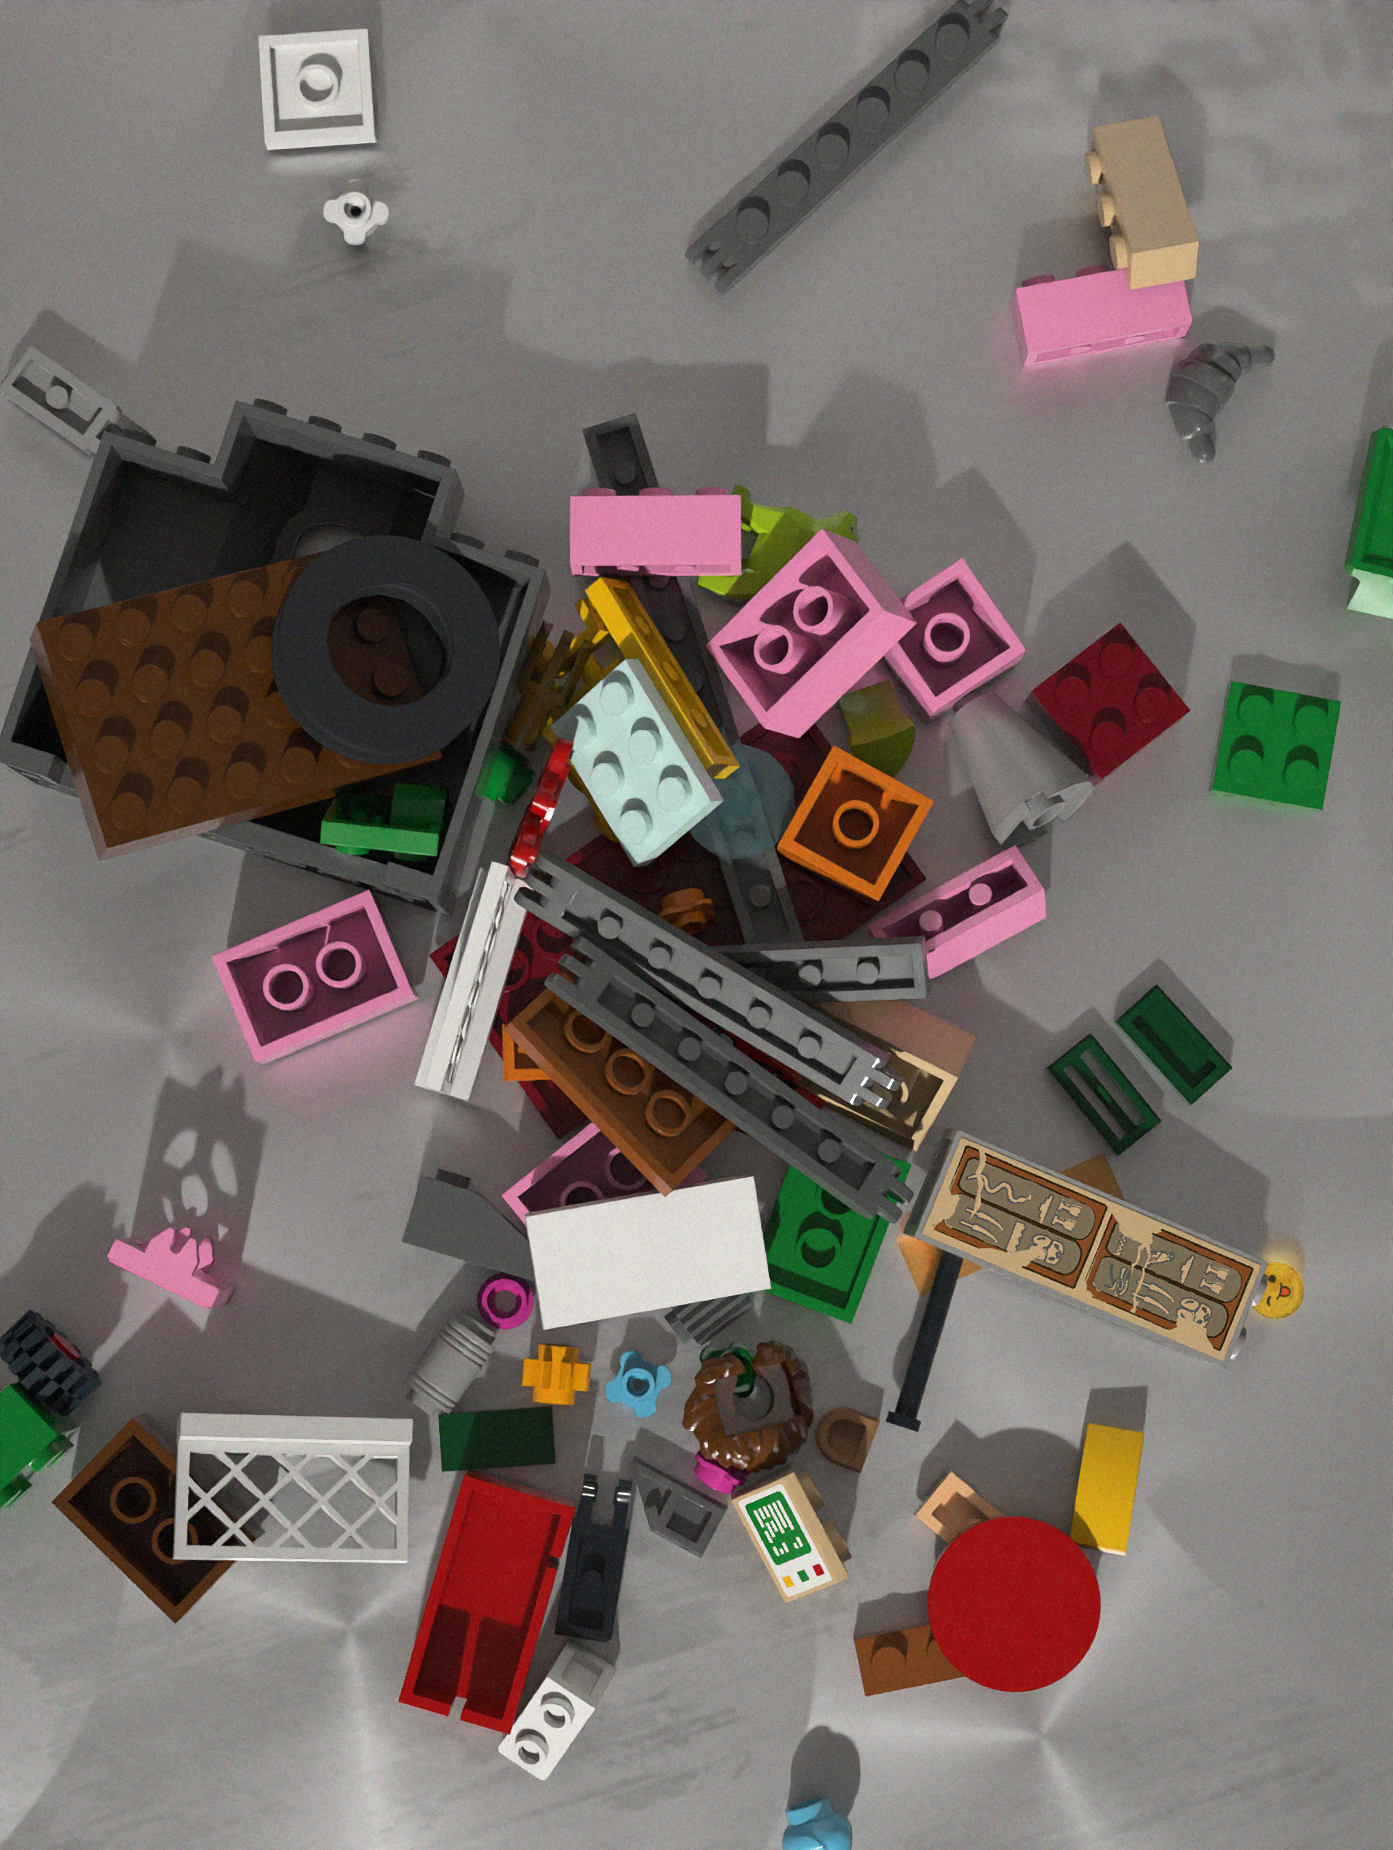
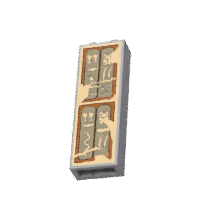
(1087, 1248)

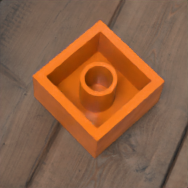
(854, 826)

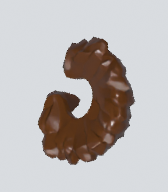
(743, 1442)

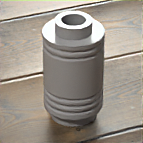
(450, 1364)

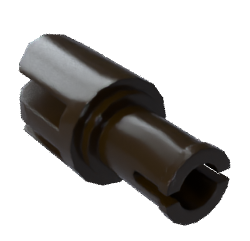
(541, 693)

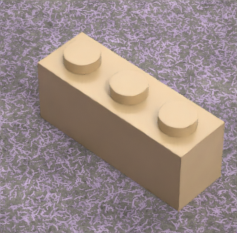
(1142, 203)

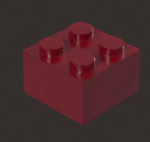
(1107, 704)

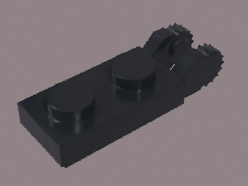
(593, 1567)

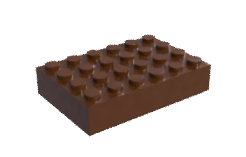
(180, 714)

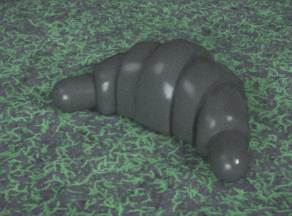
(1204, 386)

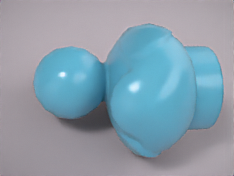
(816, 1827)

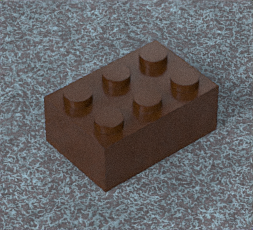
(128, 1513)

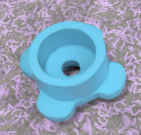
(622, 1388)

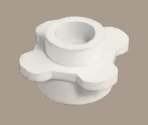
(356, 228)

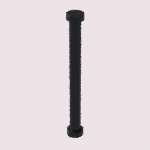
(926, 1343)

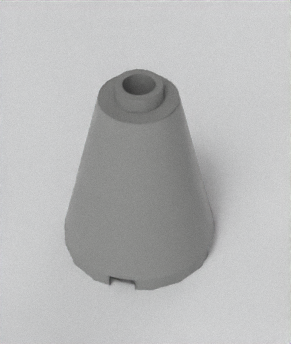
(1015, 770)

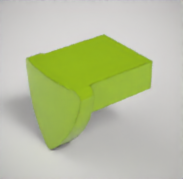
(877, 727)

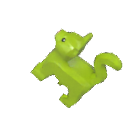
(780, 536)

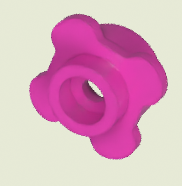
(717, 1476)

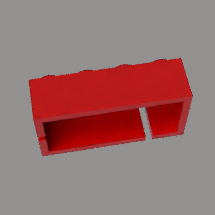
(488, 1601)

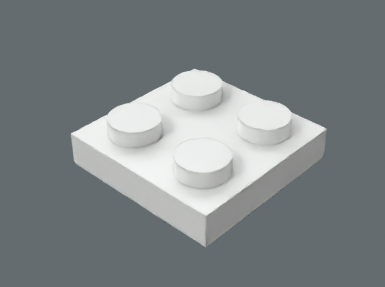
(317, 89)

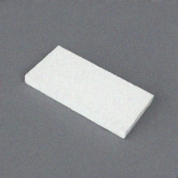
(647, 1251)

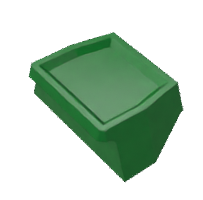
(1371, 537)

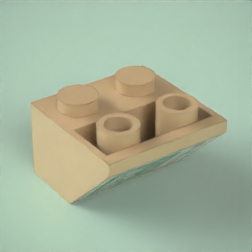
(789, 1533)

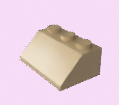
(919, 1048)

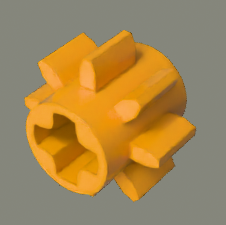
(556, 1374)

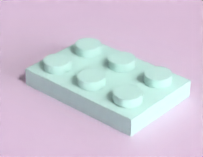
(637, 763)

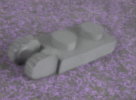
(62, 400)

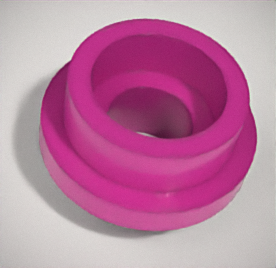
(487, 1305)

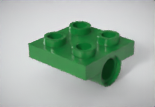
(407, 823)

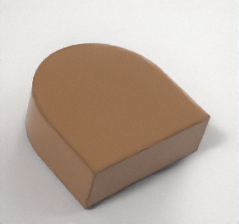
(846, 1436)

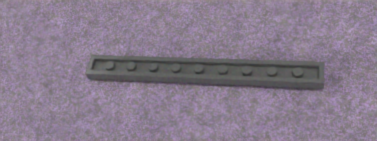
(755, 883)

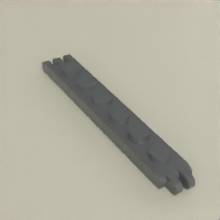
(847, 141)
(709, 982)
(729, 1082)

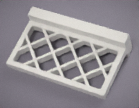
(474, 985)
(292, 1437)

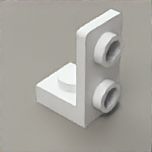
(557, 1710)

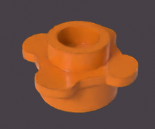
(687, 910)

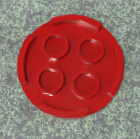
(1013, 1603)

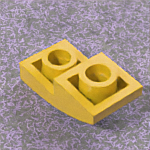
(1107, 1488)

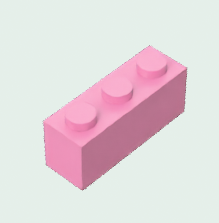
(1094, 315)
(655, 533)
(969, 911)

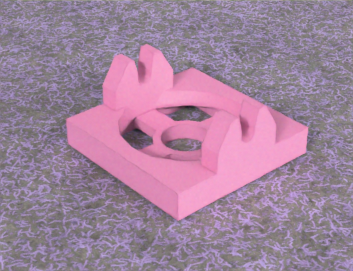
(175, 1264)

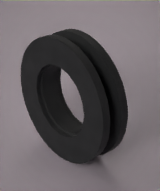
(428, 583)

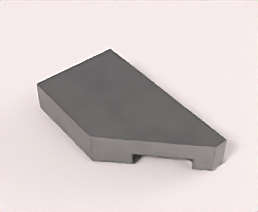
(677, 1509)

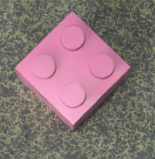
(956, 643)

